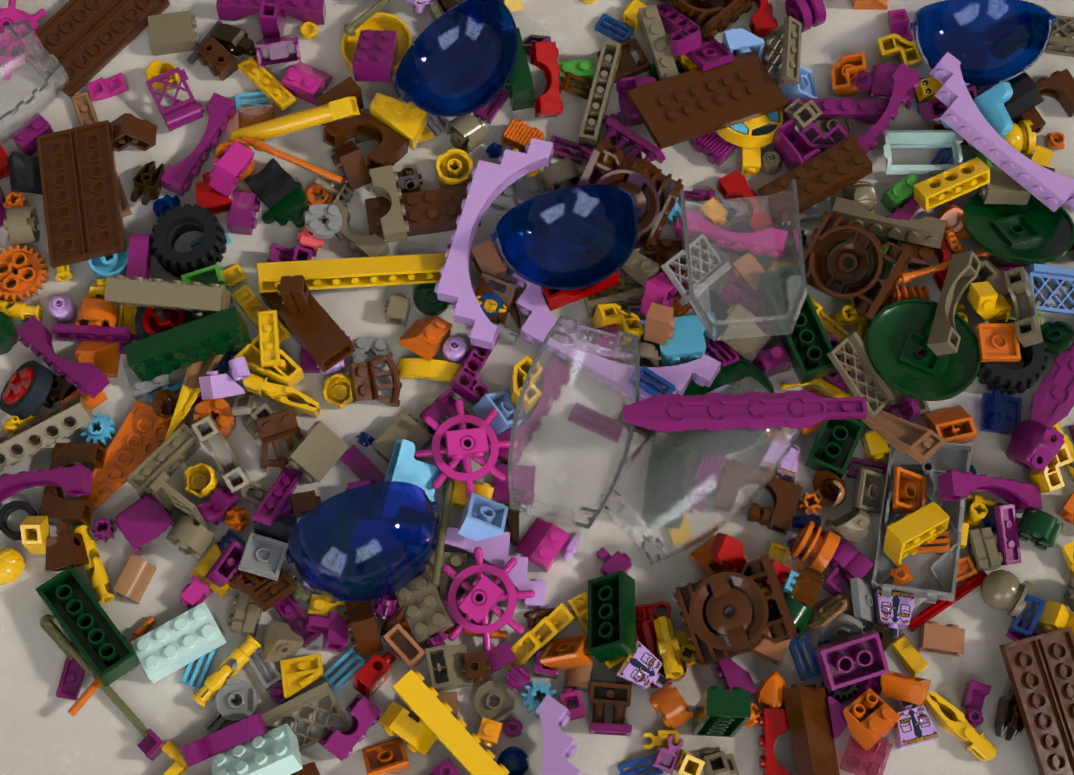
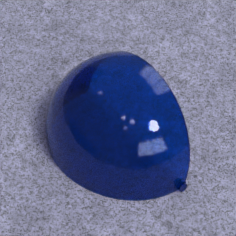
(987, 36)
(460, 59)
(570, 235)
(365, 541)

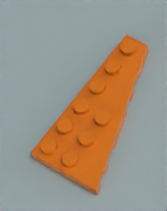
(131, 446)

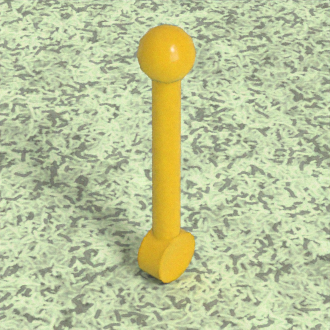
(784, 386)

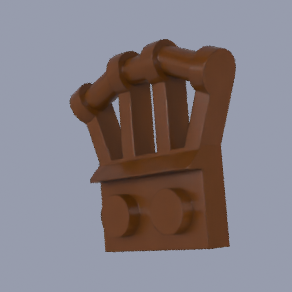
(364, 383)
(271, 429)
(264, 593)

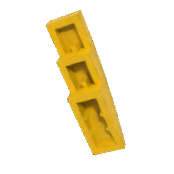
(541, 635)

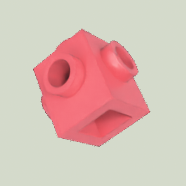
(309, 241)

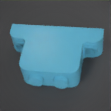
(993, 109)
(687, 342)
(407, 469)

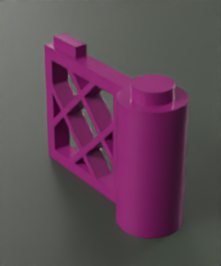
(184, 111)

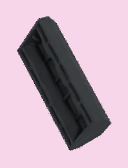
(1024, 96)

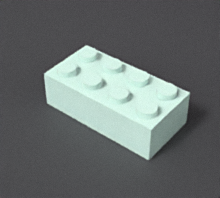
(178, 642)
(266, 754)

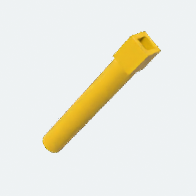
(301, 120)

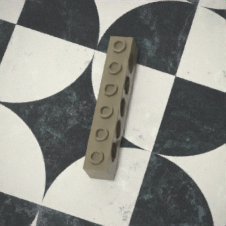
(600, 94)
(75, 408)

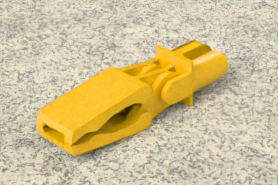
(279, 394)
(959, 727)

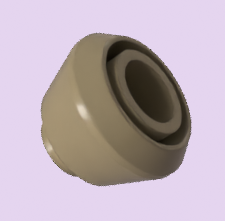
(770, 162)

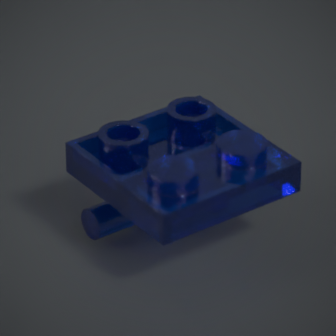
(1000, 413)

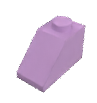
(218, 386)

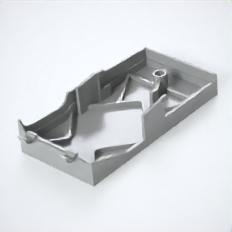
(932, 572)

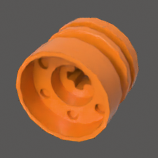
(815, 546)

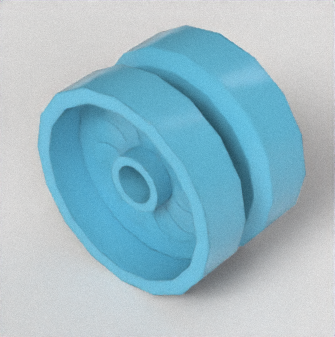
(110, 265)

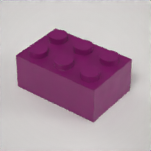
(375, 56)
(851, 659)

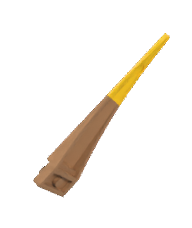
(191, 388)
(902, 434)

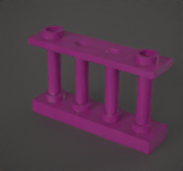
(628, 137)

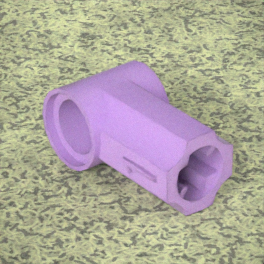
(238, 369)

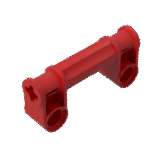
(647, 632)

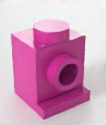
(195, 593)
(573, 696)

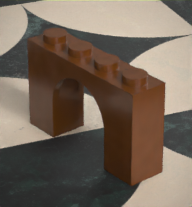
(1058, 86)
(391, 144)
(785, 500)
(54, 502)

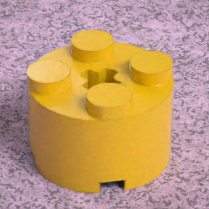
(454, 168)

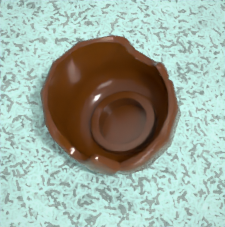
(164, 403)

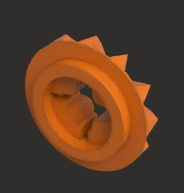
(314, 189)
(954, 242)

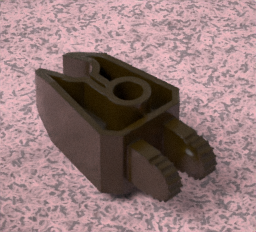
(234, 40)
(147, 183)
(1008, 717)

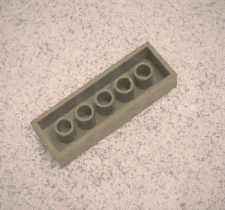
(166, 295)

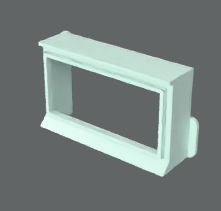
(921, 139)

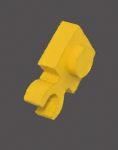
(323, 605)
(661, 738)

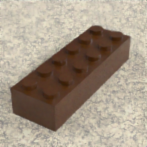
(824, 174)
(425, 210)

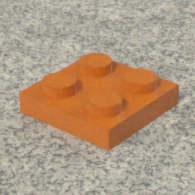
(998, 342)

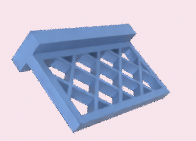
(1054, 274)

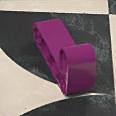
(683, 32)
(139, 256)
(469, 377)
(223, 739)

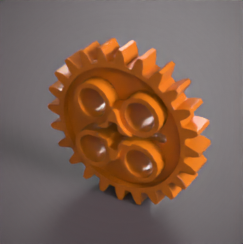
(23, 287)

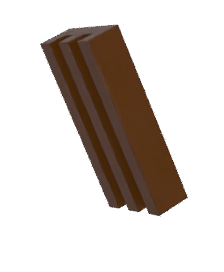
(567, 82)

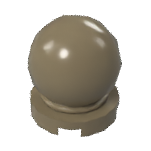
(1003, 591)

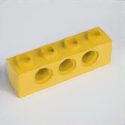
(951, 183)

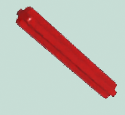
(941, 605)

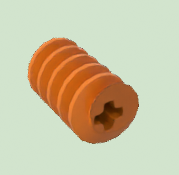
(902, 293)

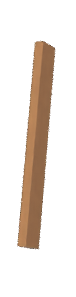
(87, 115)

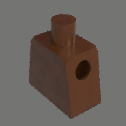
(65, 550)

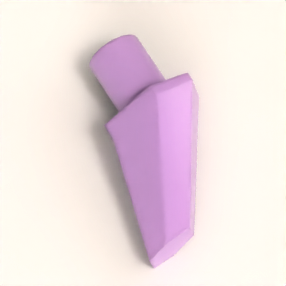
(571, 546)

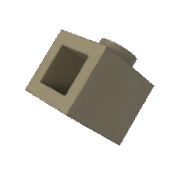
(397, 309)

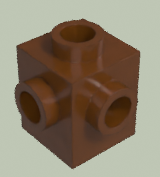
(480, 660)

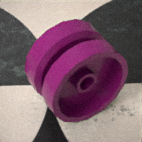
(808, 12)

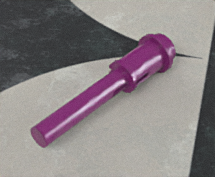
(704, 195)

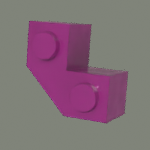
(817, 139)

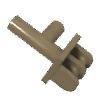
(330, 187)

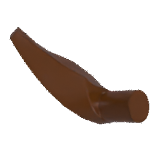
(514, 312)
(532, 615)
(392, 621)

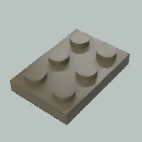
(424, 608)

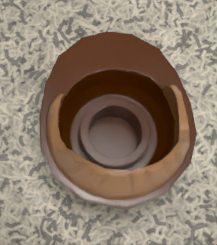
(829, 488)

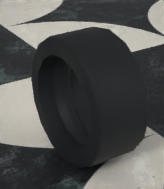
(6, 510)

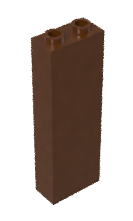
(313, 331)
(810, 730)

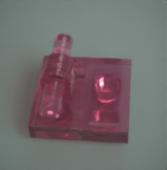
(863, 762)

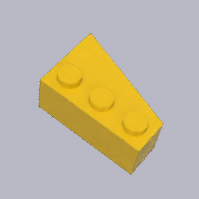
(400, 117)
(287, 374)
(914, 529)

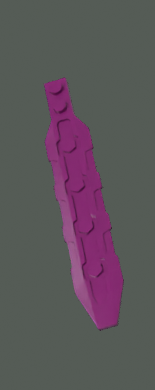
(1055, 393)
(740, 411)

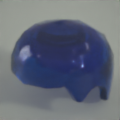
(166, 203)
(514, 760)

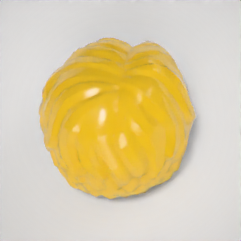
(158, 68)
(338, 390)
(200, 480)
(10, 565)

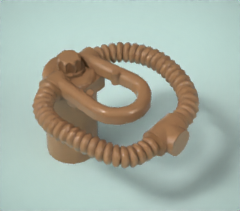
(839, 602)

